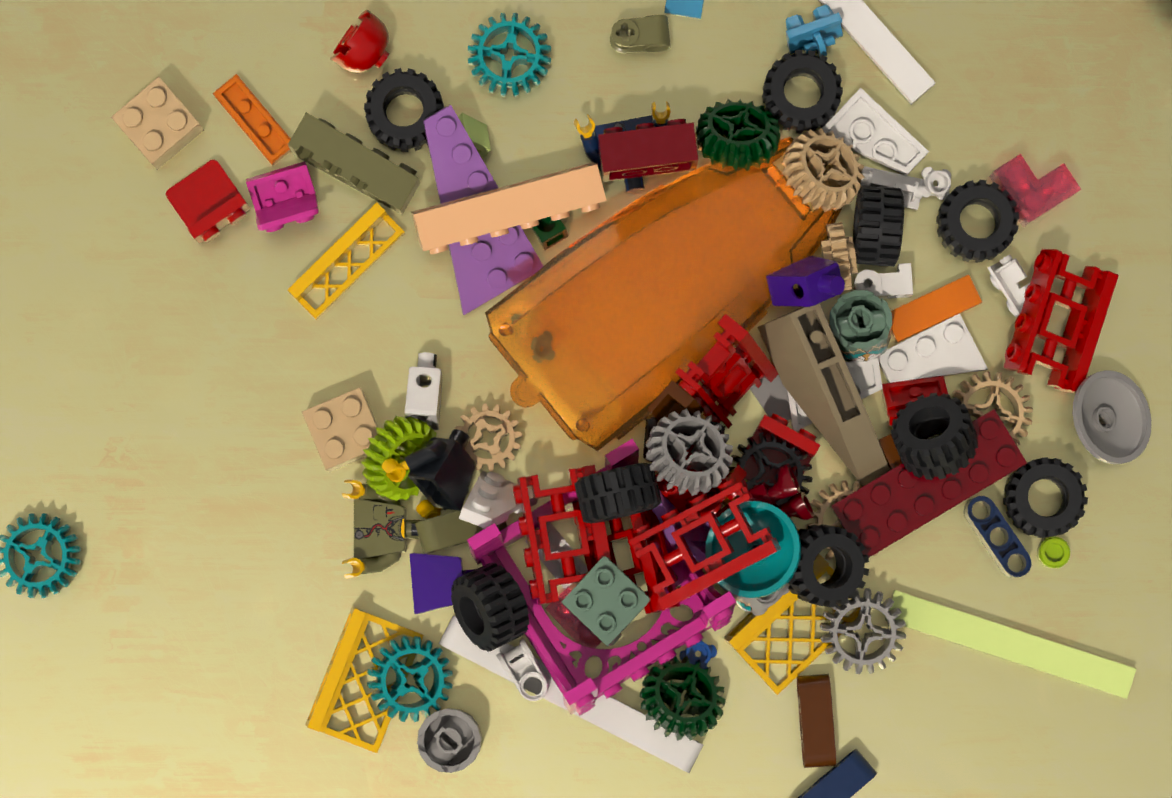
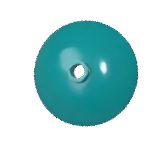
(772, 571)

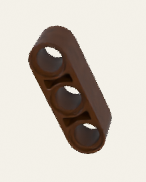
(816, 721)

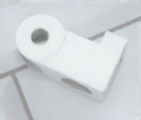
(887, 285)

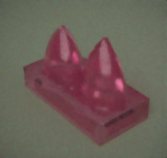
(571, 624)

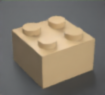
(157, 123)
(341, 428)

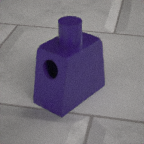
(816, 280)
(433, 579)

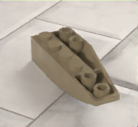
(824, 389)

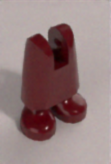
(785, 487)

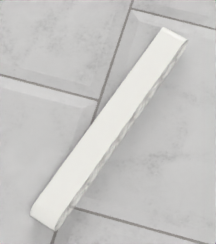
(607, 714)

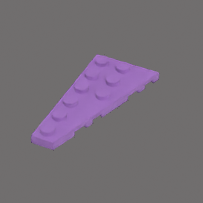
(491, 263)

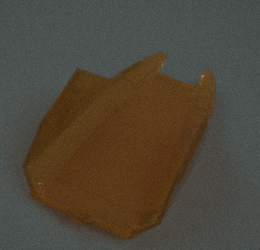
(645, 293)

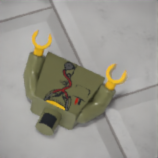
(378, 530)

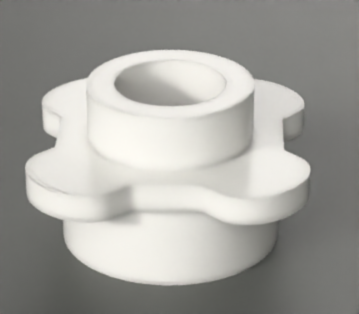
(943, 178)

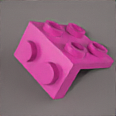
(283, 197)

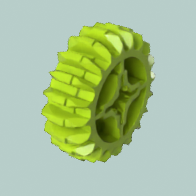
(396, 439)

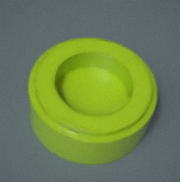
(1053, 552)

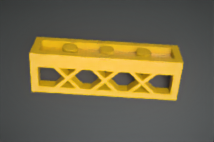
(338, 252)

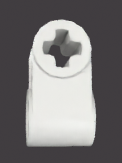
(523, 669)

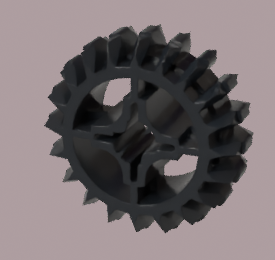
(756, 450)

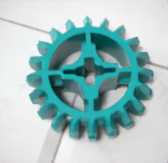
(497, 53)
(45, 543)
(399, 688)

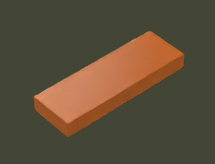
(253, 119)
(934, 308)

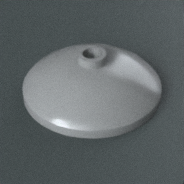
(1112, 417)

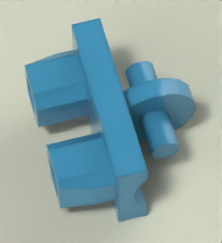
(816, 34)

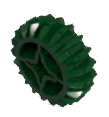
(737, 134)
(706, 705)

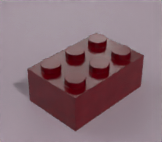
(647, 150)

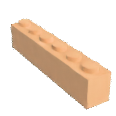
(509, 206)

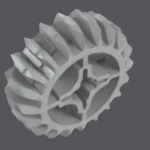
(712, 461)
(878, 633)

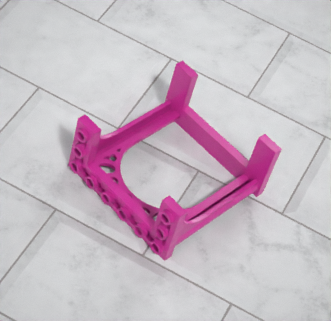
(578, 691)

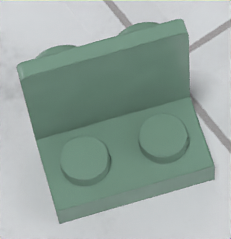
(606, 601)

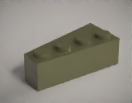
(353, 163)

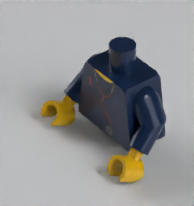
(590, 133)

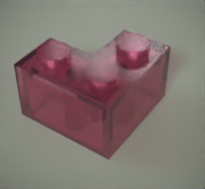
(1032, 195)

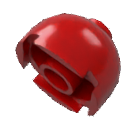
(363, 45)

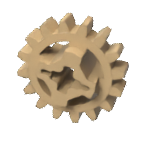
(840, 250)
(506, 428)

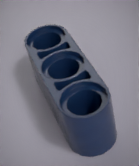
(1011, 544)
(843, 779)

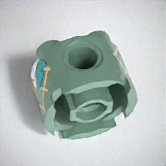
(861, 325)

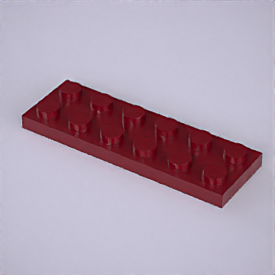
(902, 502)

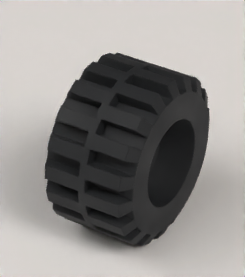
(808, 66)
(384, 92)
(993, 200)
(878, 225)
(940, 454)
(617, 493)
(1072, 497)
(848, 568)
(490, 606)

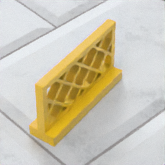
(752, 626)
(336, 677)

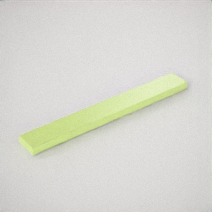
(1014, 645)

